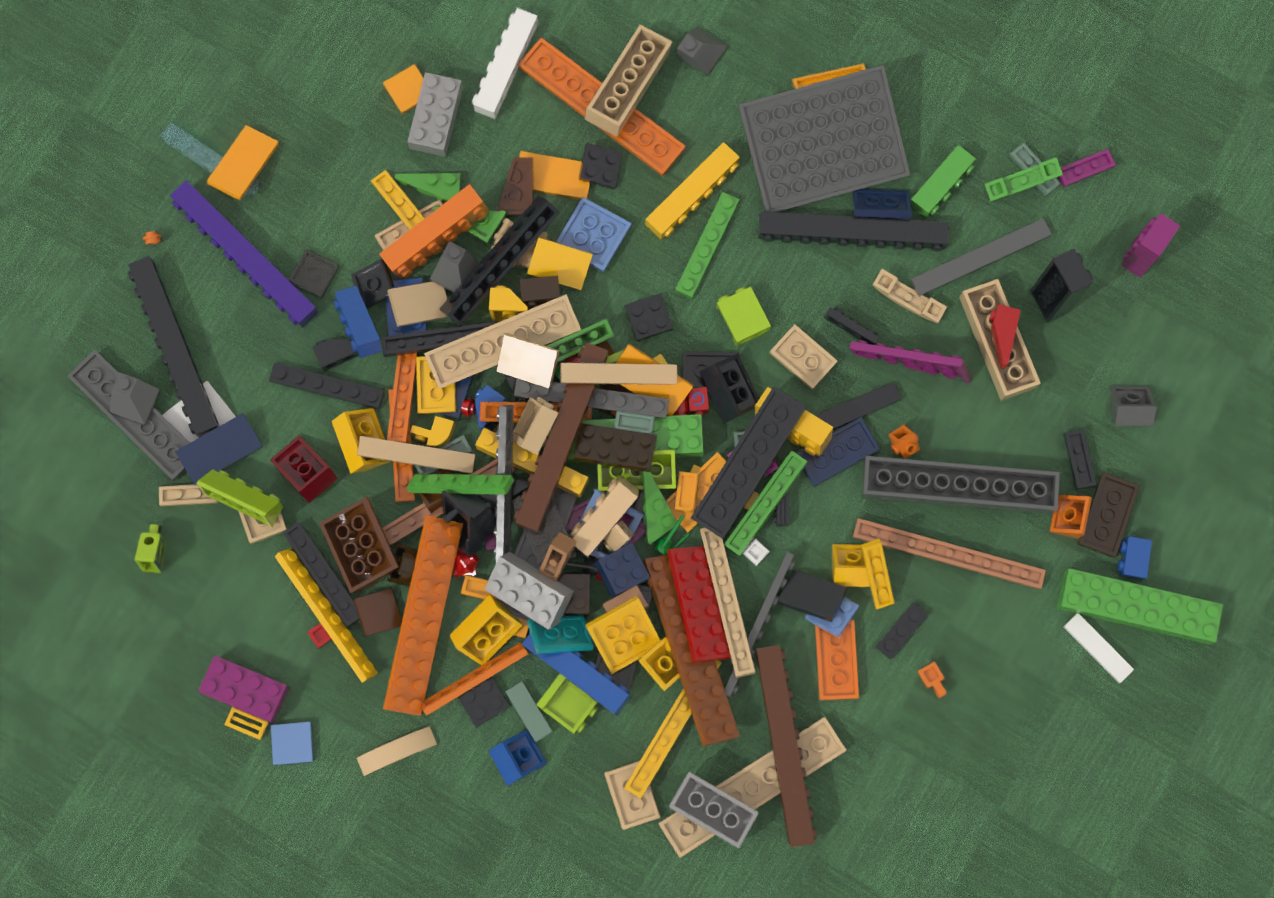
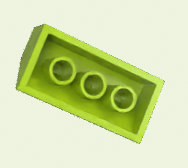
(661, 470)
(241, 497)

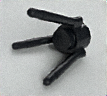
(588, 565)

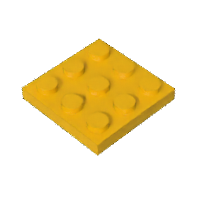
(623, 634)

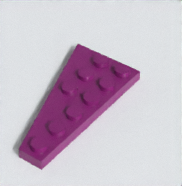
(915, 359)

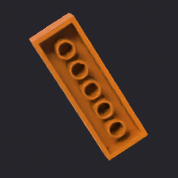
(434, 232)

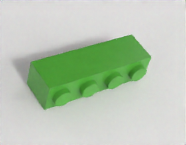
(942, 181)
(572, 343)

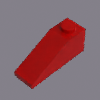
(1003, 329)

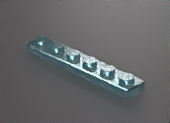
(197, 152)

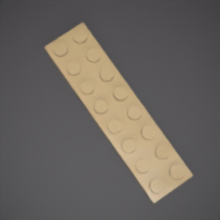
(483, 348)

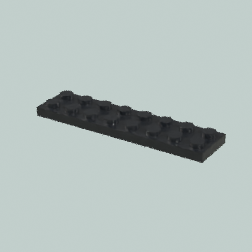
(748, 462)

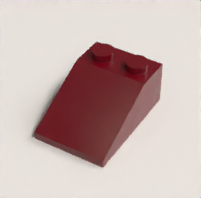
(304, 469)

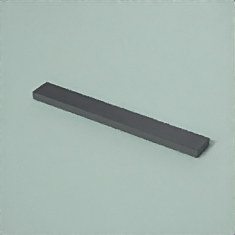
(981, 257)

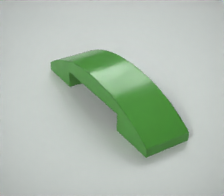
(1024, 179)

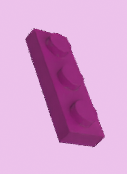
(1086, 168)

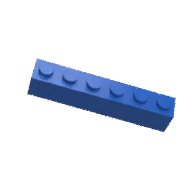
(585, 677)

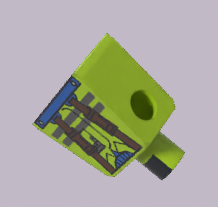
(151, 550)

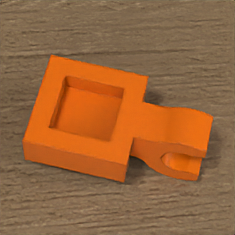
(931, 677)

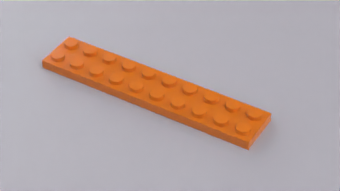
(577, 90)
(422, 616)

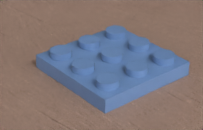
(595, 232)

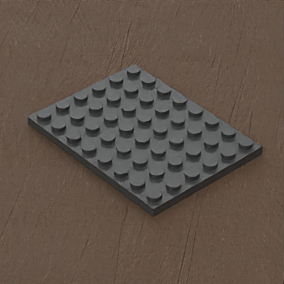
(824, 139)

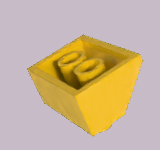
(349, 428)
(485, 630)

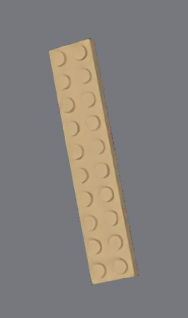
(757, 784)

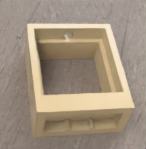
(534, 424)

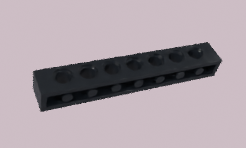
(499, 260)

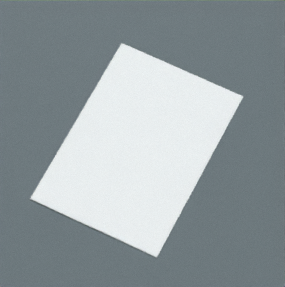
(180, 422)

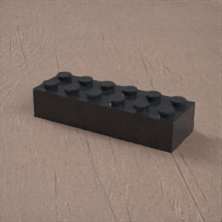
(1061, 285)

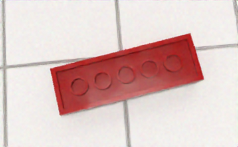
(698, 604)

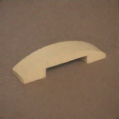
(908, 298)
(396, 750)

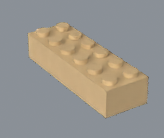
(628, 80)
(1019, 373)

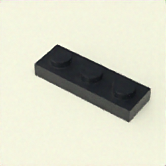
(851, 326)
(1079, 459)
(901, 630)

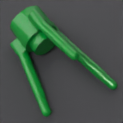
(664, 544)

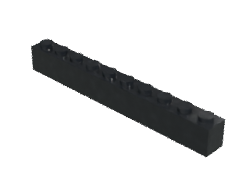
(853, 230)
(174, 346)

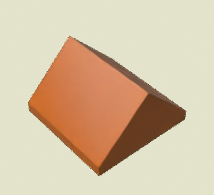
(1071, 516)

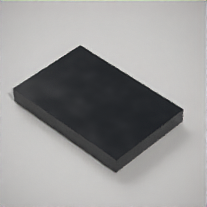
(696, 361)
(812, 596)

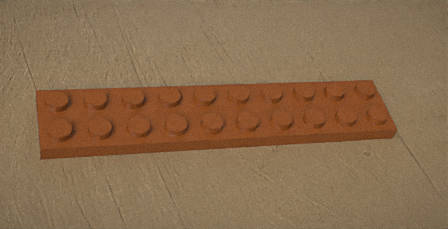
(699, 679)

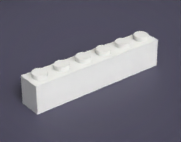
(505, 64)

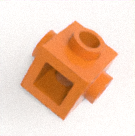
(904, 442)

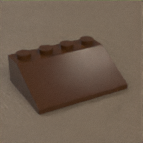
(359, 546)

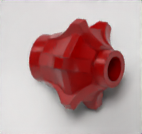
(464, 565)

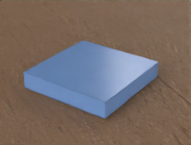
(292, 743)

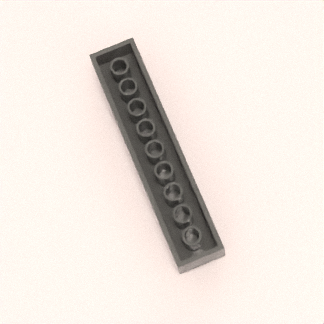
(960, 484)

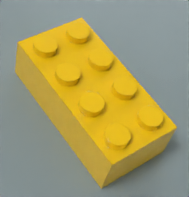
(809, 432)

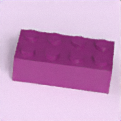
(1149, 244)
(244, 689)

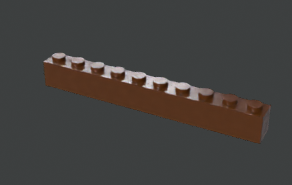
(558, 446)
(785, 747)

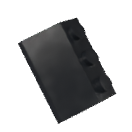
(730, 388)

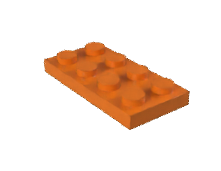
(837, 664)

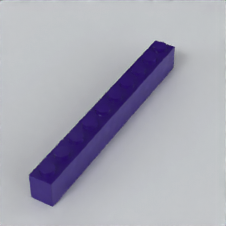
(246, 256)

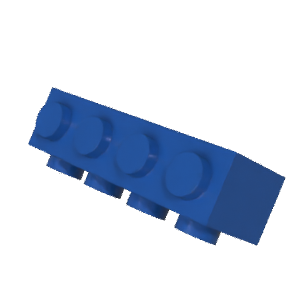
(357, 321)

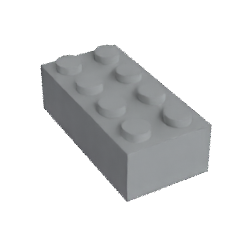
(435, 114)
(528, 590)
(713, 810)

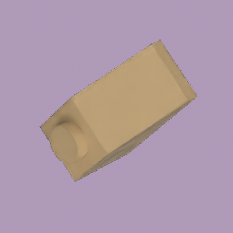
(618, 536)

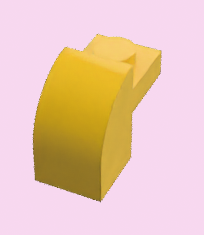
(438, 435)

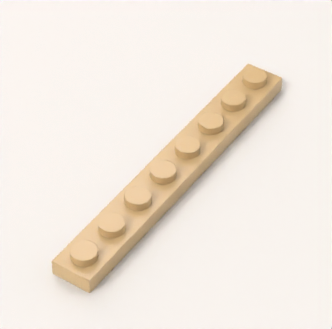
(728, 603)

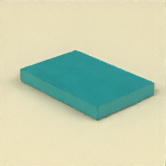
(565, 637)

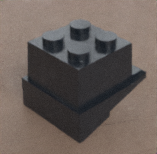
(474, 515)

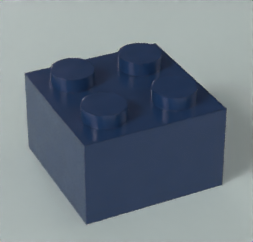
(622, 570)

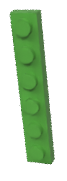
(707, 245)
(460, 484)
(766, 503)

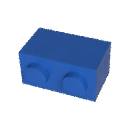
(1134, 558)

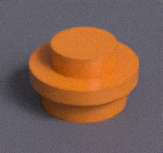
(152, 238)

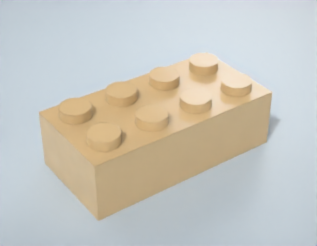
(604, 516)

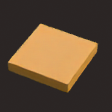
(405, 88)

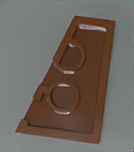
(518, 187)

